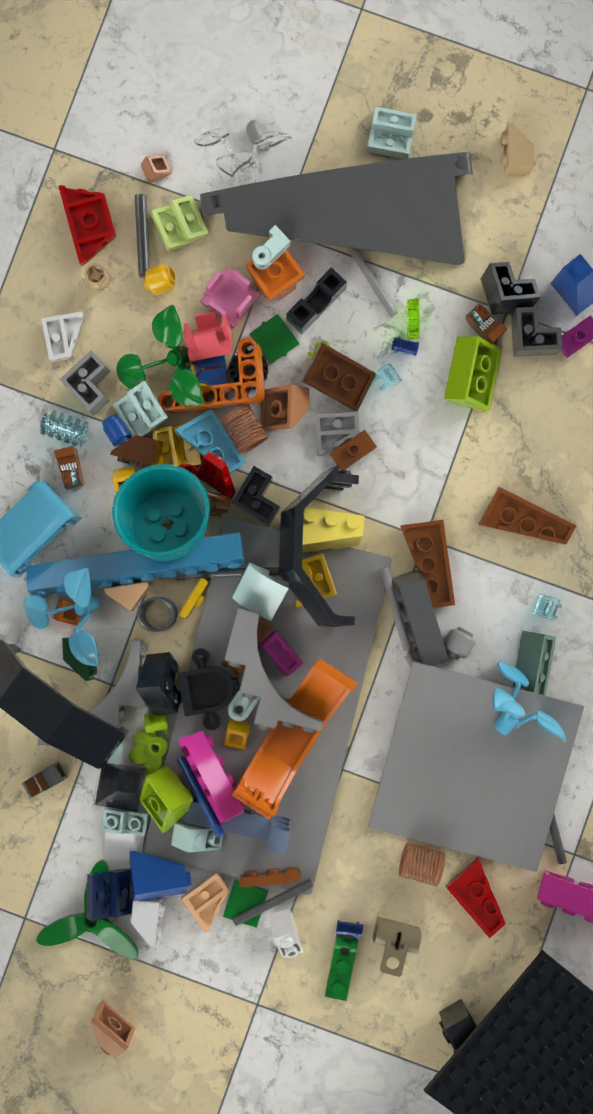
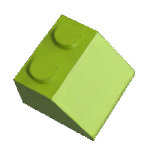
(165, 798)

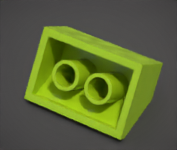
(473, 373)

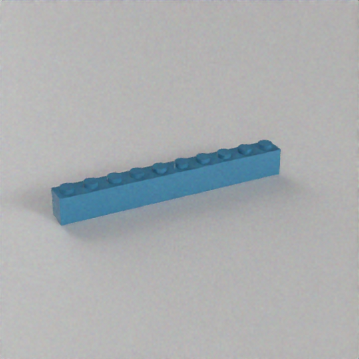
(130, 566)

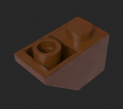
(139, 449)

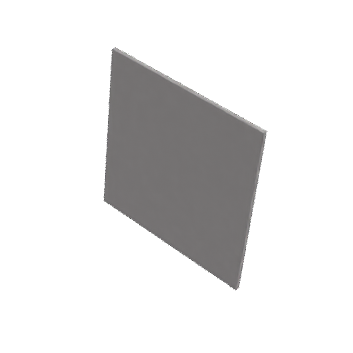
(462, 780)

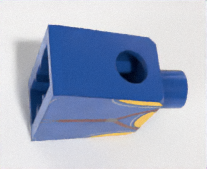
(210, 371)

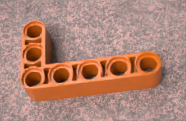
(221, 391)

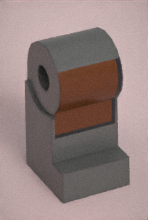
(44, 779)

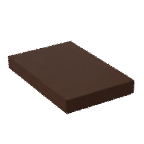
(338, 377)

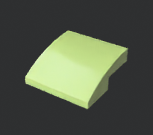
(179, 223)

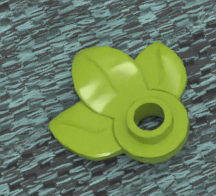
(145, 752)

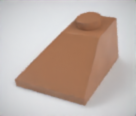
(283, 407)
(111, 1030)

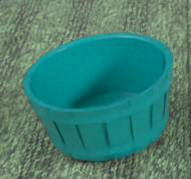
(151, 498)

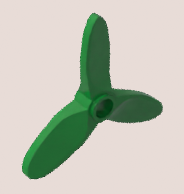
(74, 925)

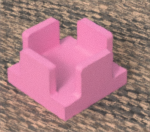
(229, 295)

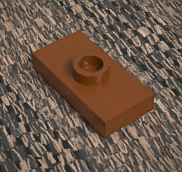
(353, 450)

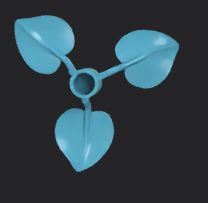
(78, 588)
(512, 710)

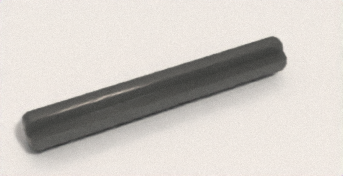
(142, 234)

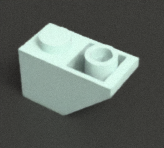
(195, 838)

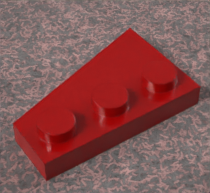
(476, 897)

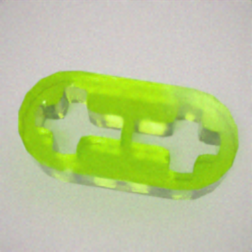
(412, 318)

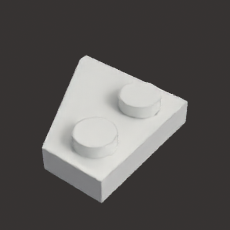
(62, 334)

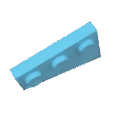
(207, 434)

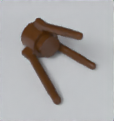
(219, 503)

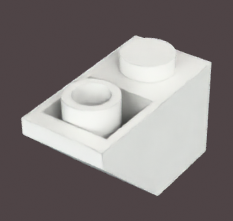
(146, 919)
(285, 933)

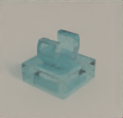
(389, 376)
(547, 606)

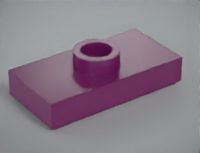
(577, 337)
(281, 653)

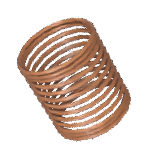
(252, 443)
(438, 863)

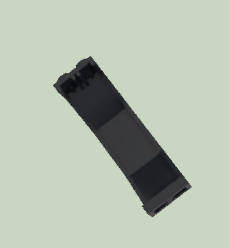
(291, 548)
(53, 715)

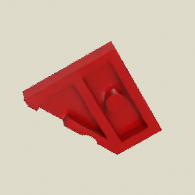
(216, 474)

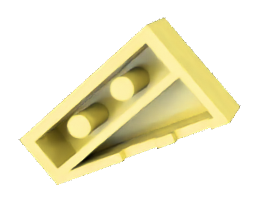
(330, 530)

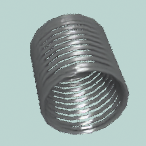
(141, 614)

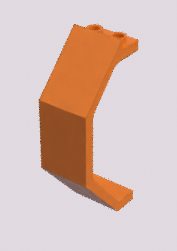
(286, 747)

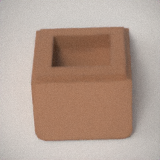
(155, 167)

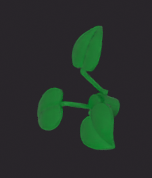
(167, 329)

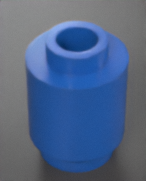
(116, 430)

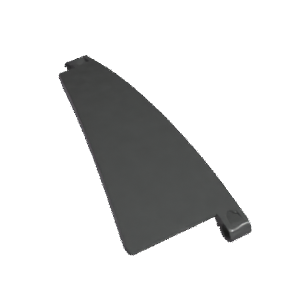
(374, 207)

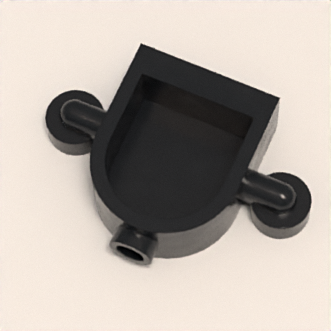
(206, 689)

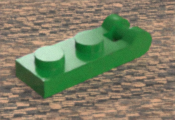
(341, 968)

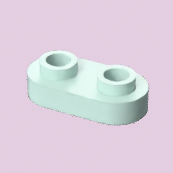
(247, 704)

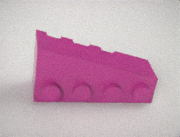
(563, 893)

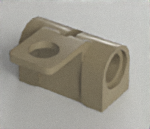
(398, 940)

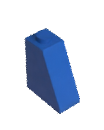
(575, 284)
(157, 877)

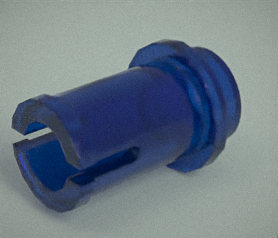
(404, 346)
(349, 929)

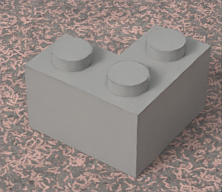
(82, 381)

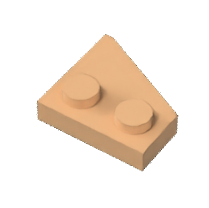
(206, 899)

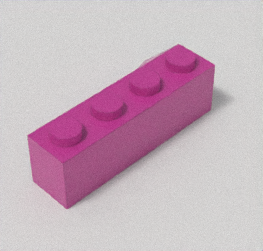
(210, 776)

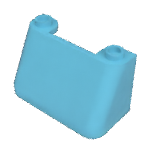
(32, 526)

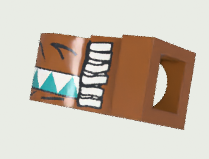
(485, 324)
(69, 467)

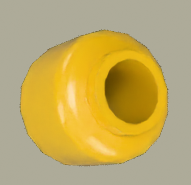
(159, 279)

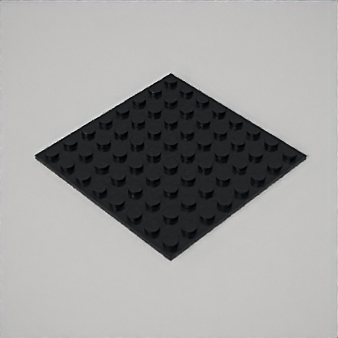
(527, 1051)

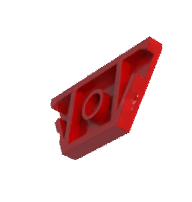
(88, 221)

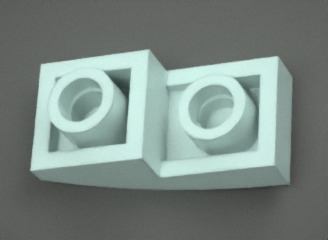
(125, 821)

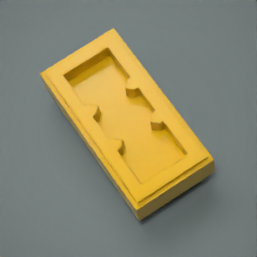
(195, 598)

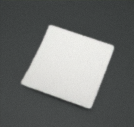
(118, 848)

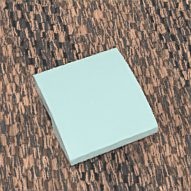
(391, 133)
(140, 410)
(260, 591)

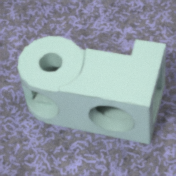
(268, 253)

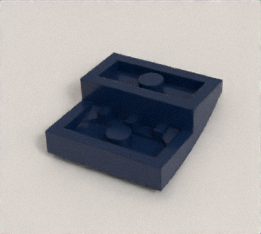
(109, 894)

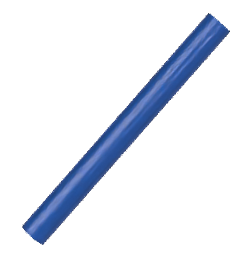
(199, 794)

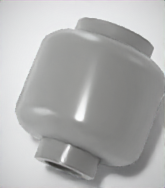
(459, 643)

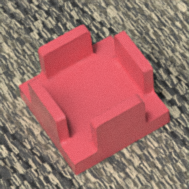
(210, 338)

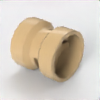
(95, 272)

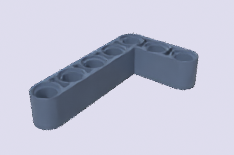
(249, 824)

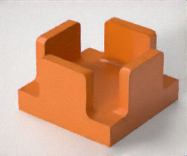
(278, 278)

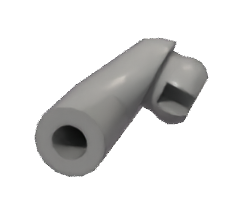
(253, 130)

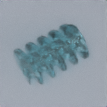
(64, 429)

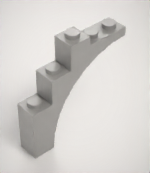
(124, 691)
(272, 706)

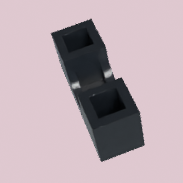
(307, 311)

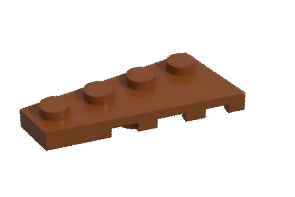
(520, 516)
(431, 558)

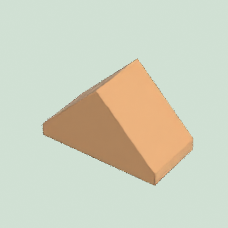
(129, 595)

